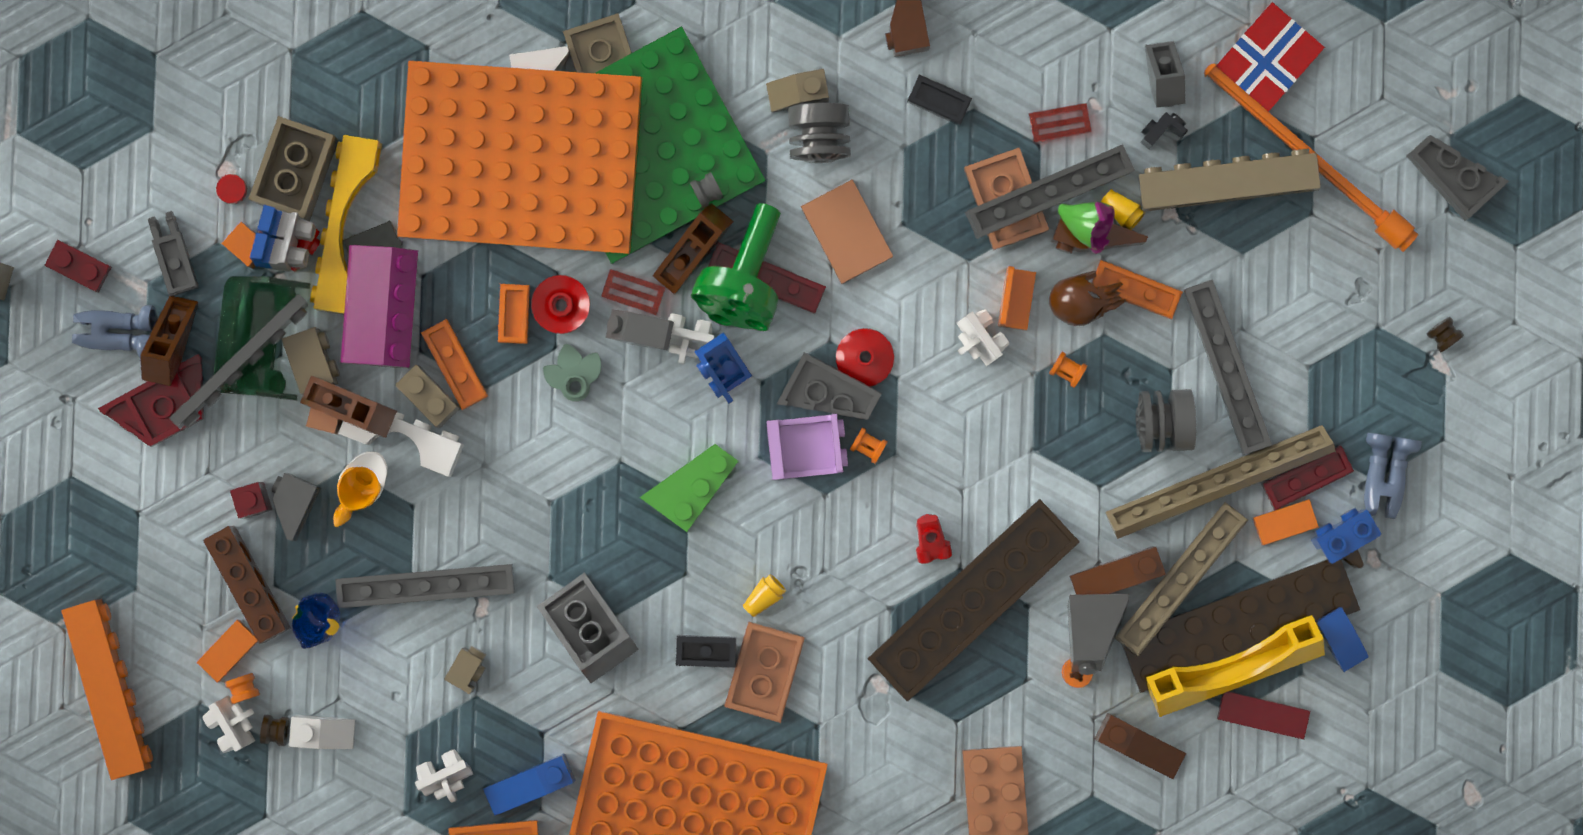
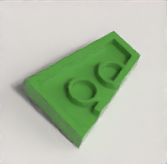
(691, 487)

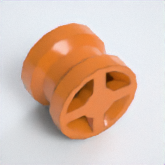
(1074, 678)
(242, 688)

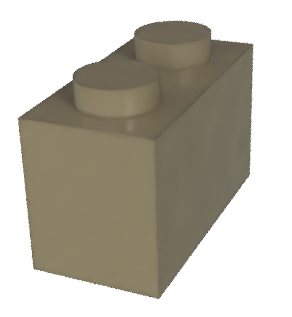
(310, 358)
(427, 396)

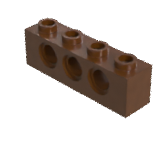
(246, 584)

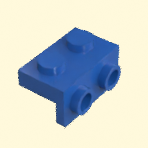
(723, 365)
(1346, 536)

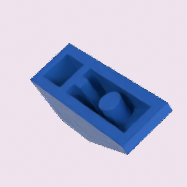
(529, 784)

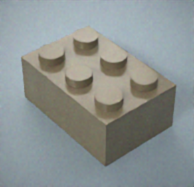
(293, 168)

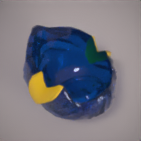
(315, 620)

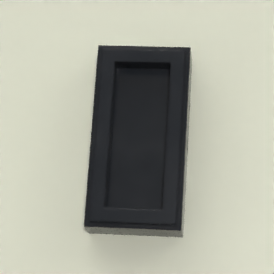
(939, 100)

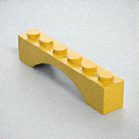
(356, 166)
(1189, 685)

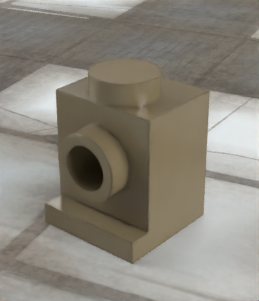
(466, 669)

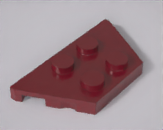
(149, 406)

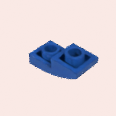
(1342, 639)

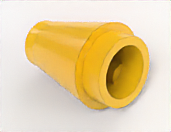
(1126, 211)
(764, 595)

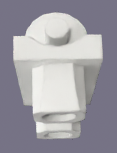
(977, 340)
(687, 341)
(232, 722)
(445, 781)

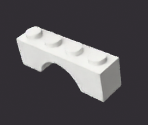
(436, 451)

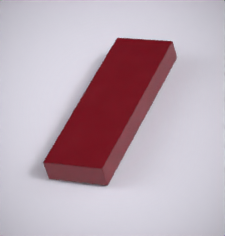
(1307, 478)
(1263, 715)

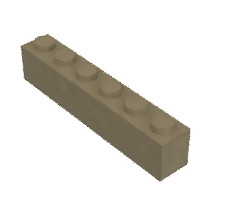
(1229, 181)

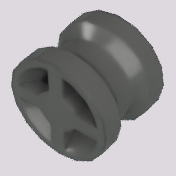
(706, 190)

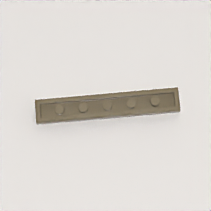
(1181, 579)

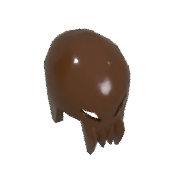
(1075, 305)

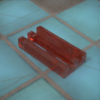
(1060, 134)
(656, 299)

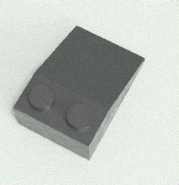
(587, 628)

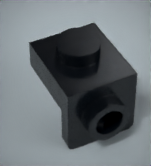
(1155, 129)

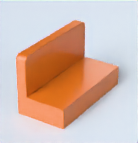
(1016, 299)

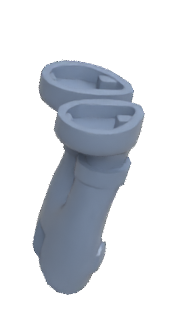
(103, 320)
(1396, 482)

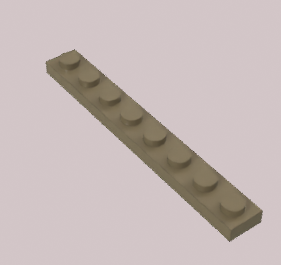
(1220, 481)

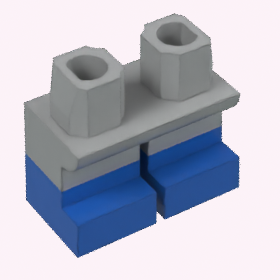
(278, 239)

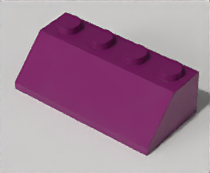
(379, 306)

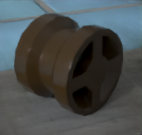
(1445, 334)
(274, 730)

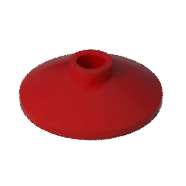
(549, 293)
(865, 341)

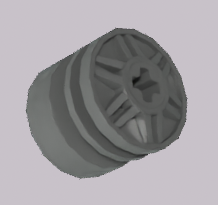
(819, 132)
(1166, 420)

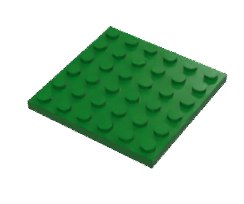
(680, 139)

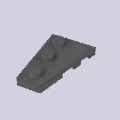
(1457, 179)
(827, 389)

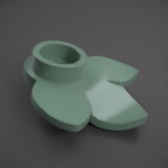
(573, 368)

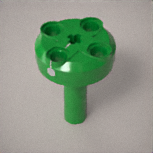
(736, 294)

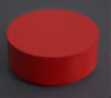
(231, 189)

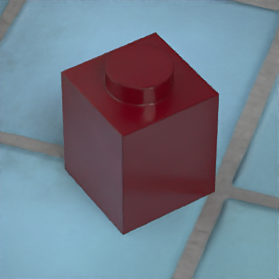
(251, 500)

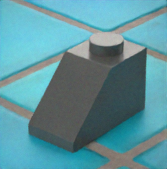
(1165, 74)
(639, 329)
(293, 503)

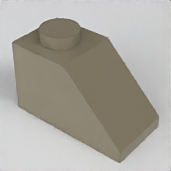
(797, 90)

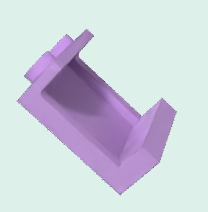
(806, 446)

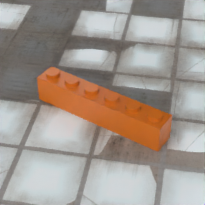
(107, 689)

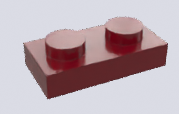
(77, 266)

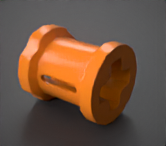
(1068, 369)
(868, 445)

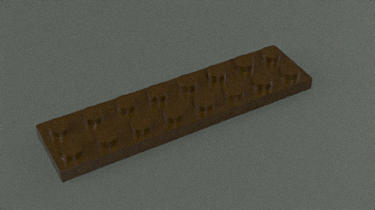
(973, 600)
(1244, 619)

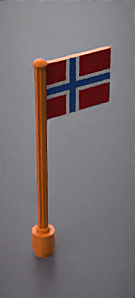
(1260, 73)

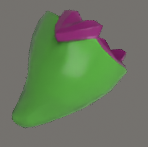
(1089, 223)

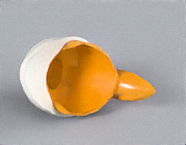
(360, 485)

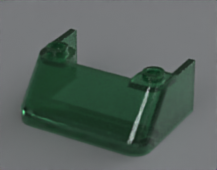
(245, 310)

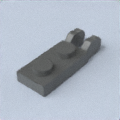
(173, 257)

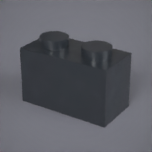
(706, 651)

